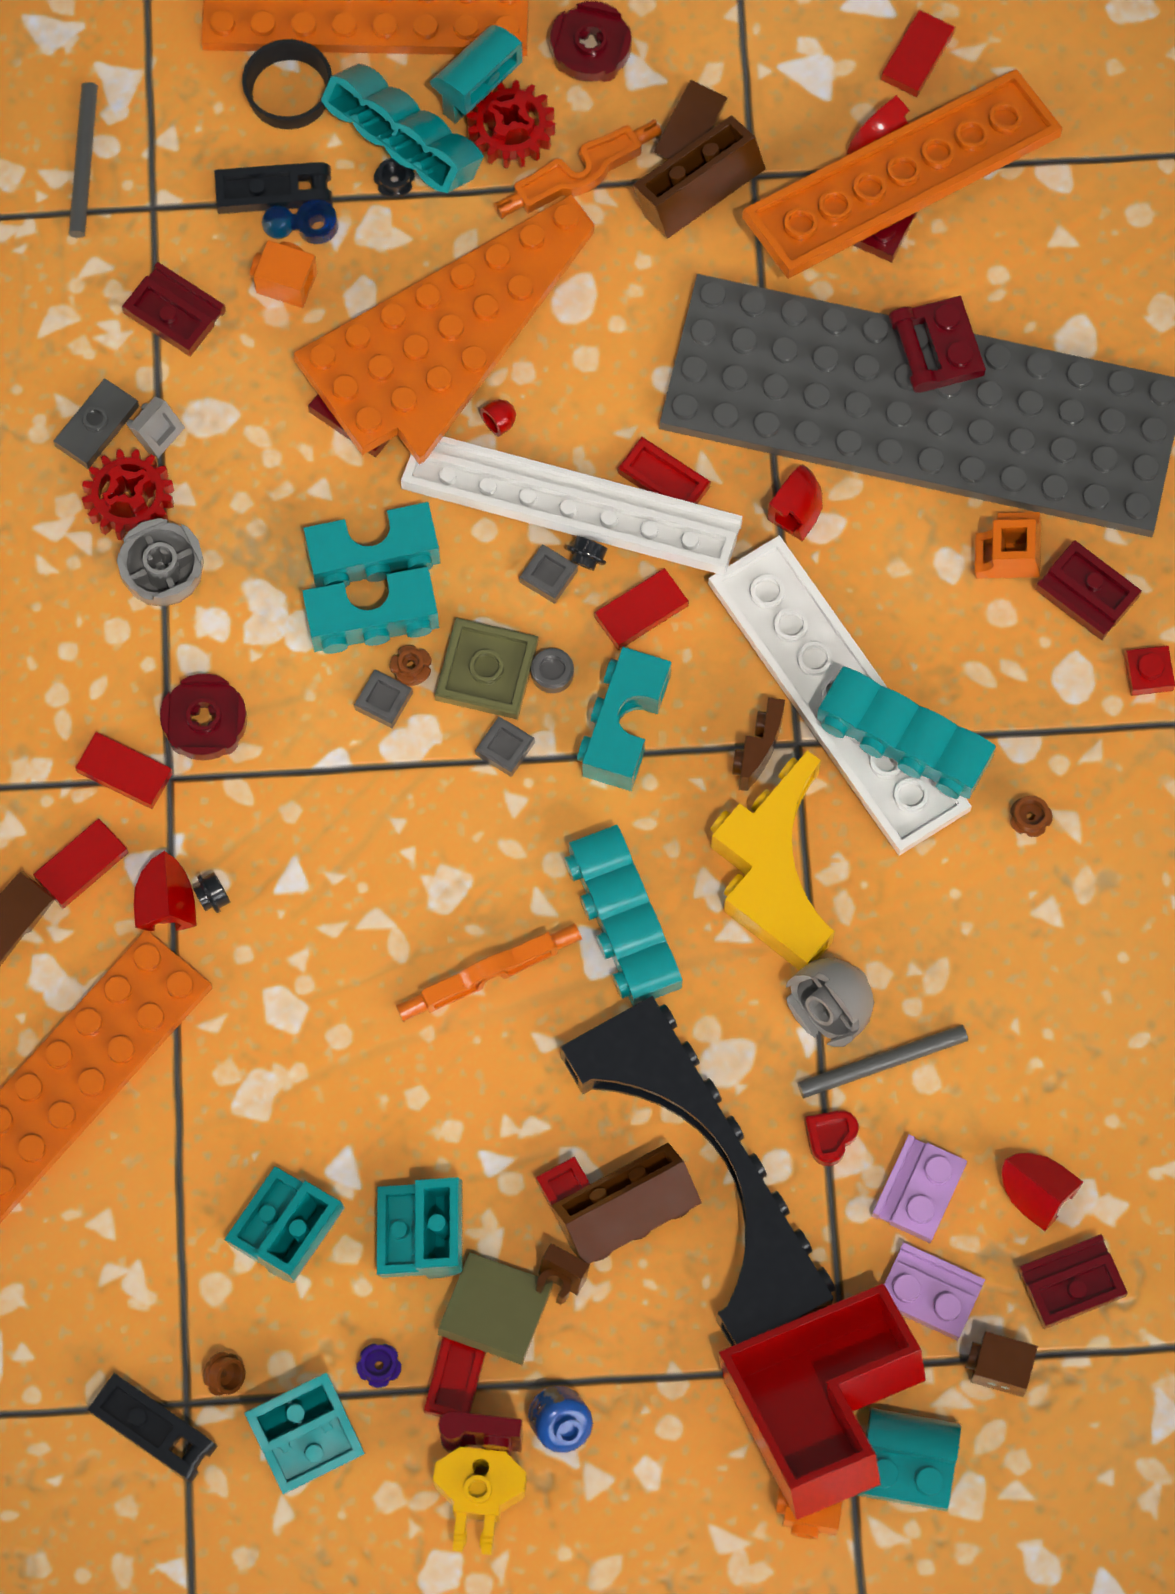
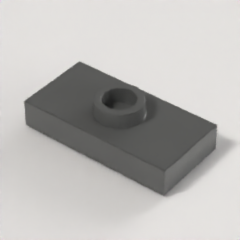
(96, 423)

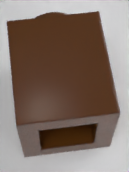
(1002, 1363)

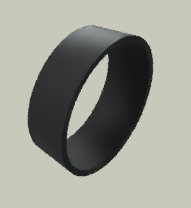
(279, 51)

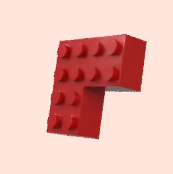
(807, 1380)

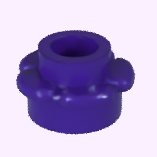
(376, 1353)

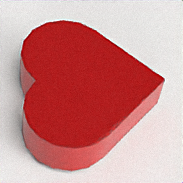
(830, 1134)

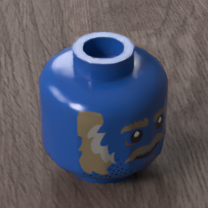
(560, 1419)

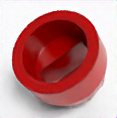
(498, 416)

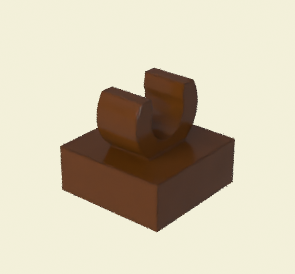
(563, 1270)

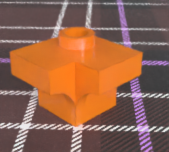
(1010, 547)

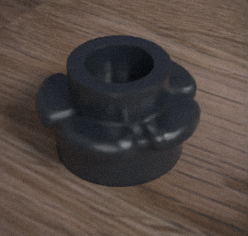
(389, 169)
(587, 553)
(211, 893)

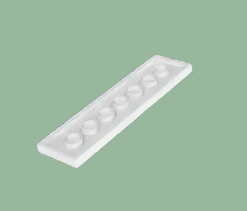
(804, 652)

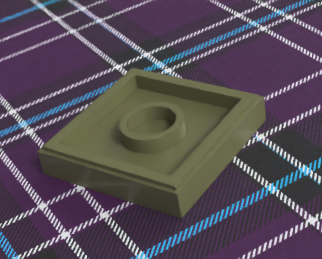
(486, 668)
(494, 1308)

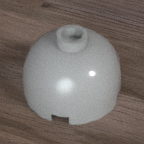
(160, 562)
(831, 999)

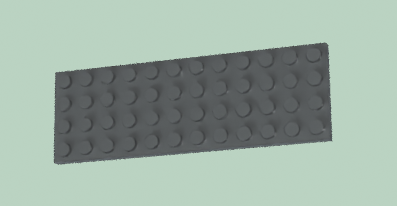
(838, 393)

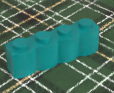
(396, 122)
(906, 732)
(624, 915)

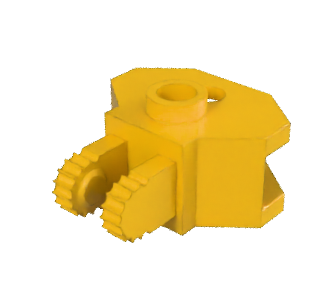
(478, 1495)

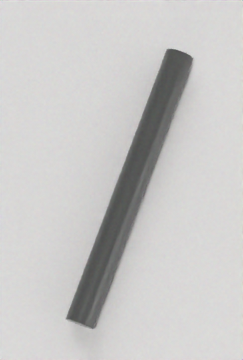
(83, 160)
(882, 1061)

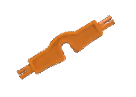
(559, 180)
(475, 976)

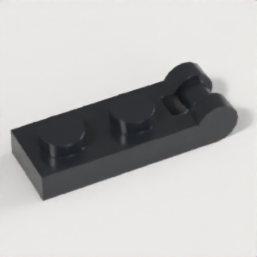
(269, 186)
(150, 1427)

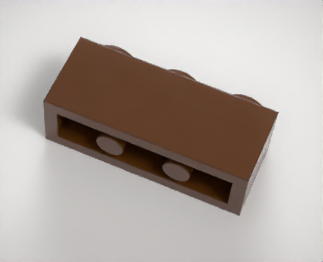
(699, 176)
(626, 1204)

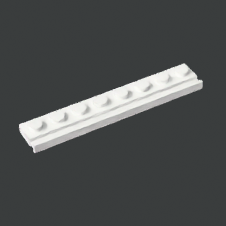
(576, 504)

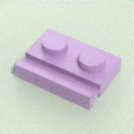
(919, 1188)
(932, 1291)

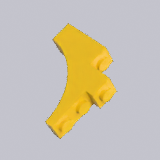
(760, 845)

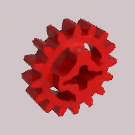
(513, 130)
(125, 475)

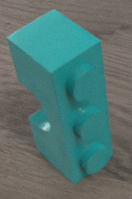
(341, 560)
(338, 623)
(634, 683)

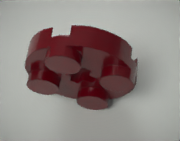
(590, 63)
(186, 700)

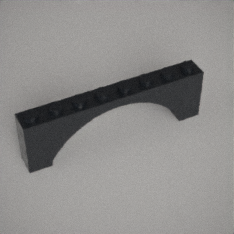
(645, 1059)

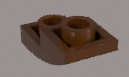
(691, 119)
(758, 751)
(20, 910)

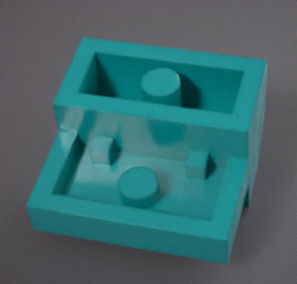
(477, 71)
(284, 1224)
(420, 1229)
(304, 1433)
(913, 1458)

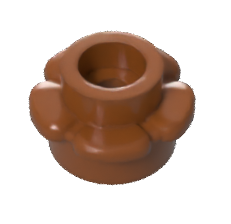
(415, 675)
(1035, 806)
(224, 1374)

